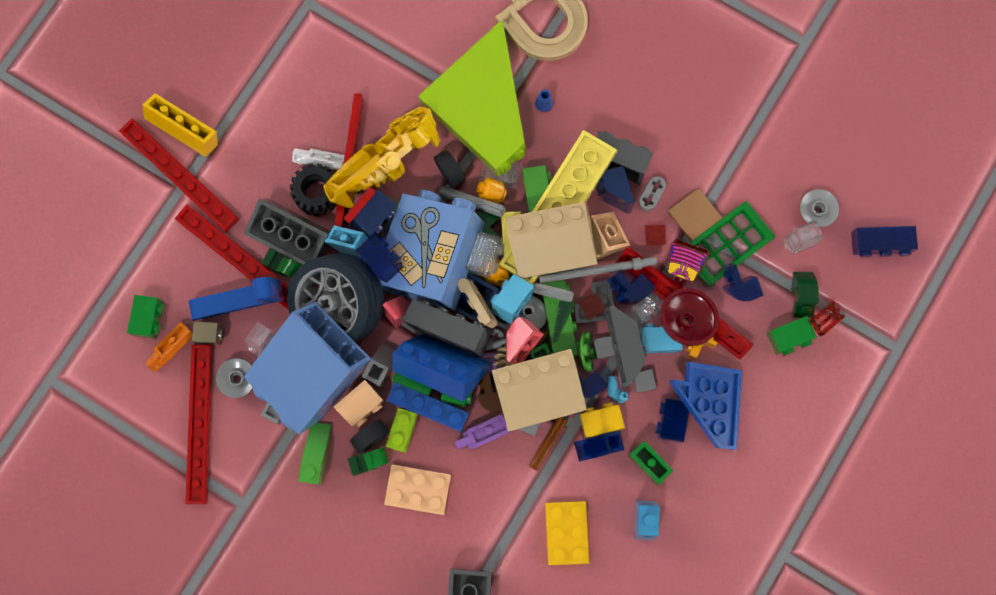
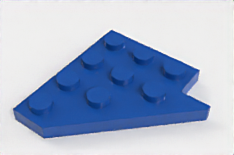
(713, 400)

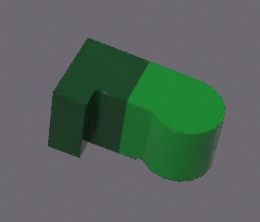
(280, 263)
(367, 461)

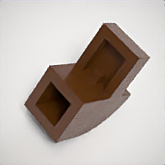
(489, 400)

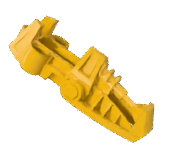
(382, 161)

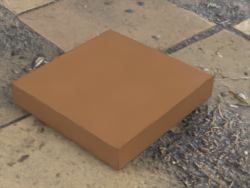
(694, 214)

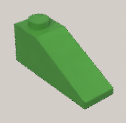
(315, 454)

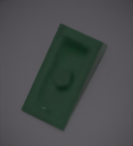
(563, 313)

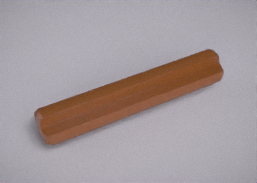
(548, 443)

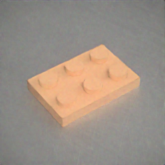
(417, 489)

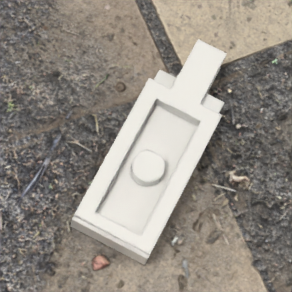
(331, 160)

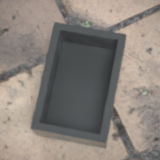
(633, 158)

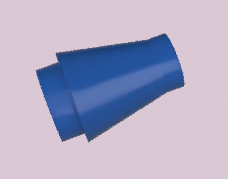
(544, 101)

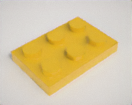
(567, 533)

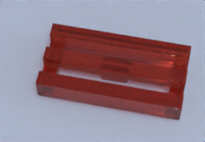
(834, 312)

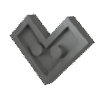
(605, 294)

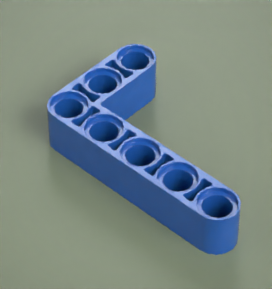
(262, 292)

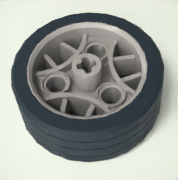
(355, 290)

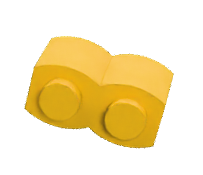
(601, 421)

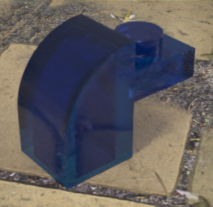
(741, 289)
(632, 291)
(592, 385)
(599, 446)

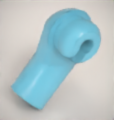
(615, 392)

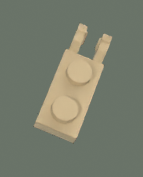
(477, 303)

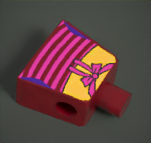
(686, 261)

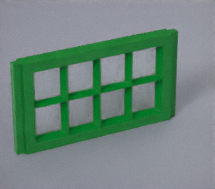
(732, 241)

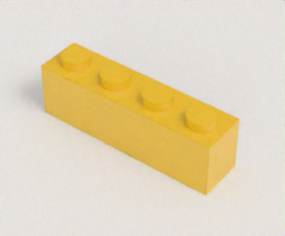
(180, 125)

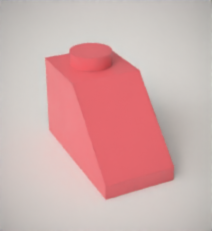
(396, 310)
(521, 339)

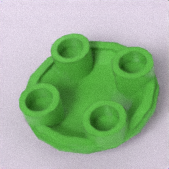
(586, 352)

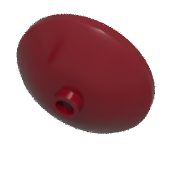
(696, 309)

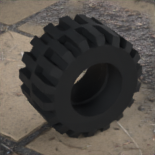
(300, 185)

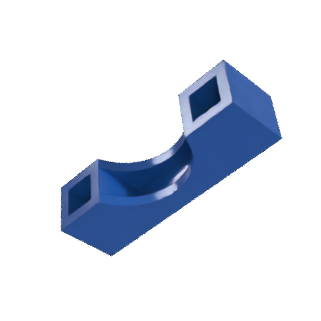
(428, 407)

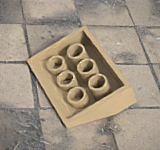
(552, 240)
(539, 390)

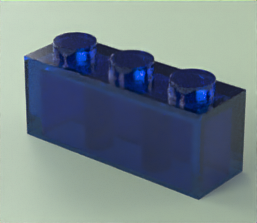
(884, 241)

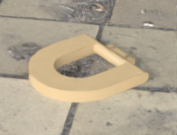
(543, 48)

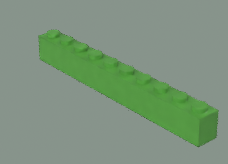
(535, 184)

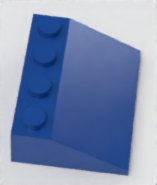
(439, 366)

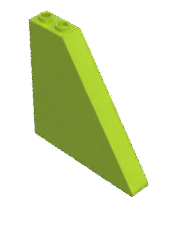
(480, 102)

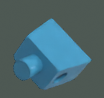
(646, 520)

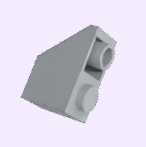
(379, 366)

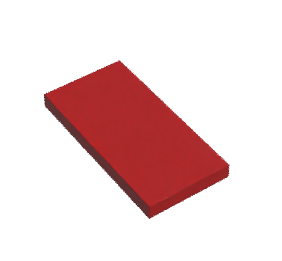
(359, 204)

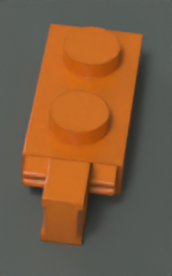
(169, 346)

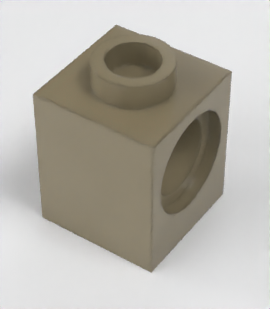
(207, 333)

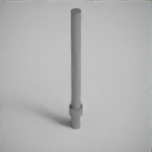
(635, 264)

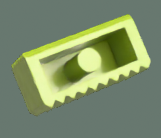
(402, 430)

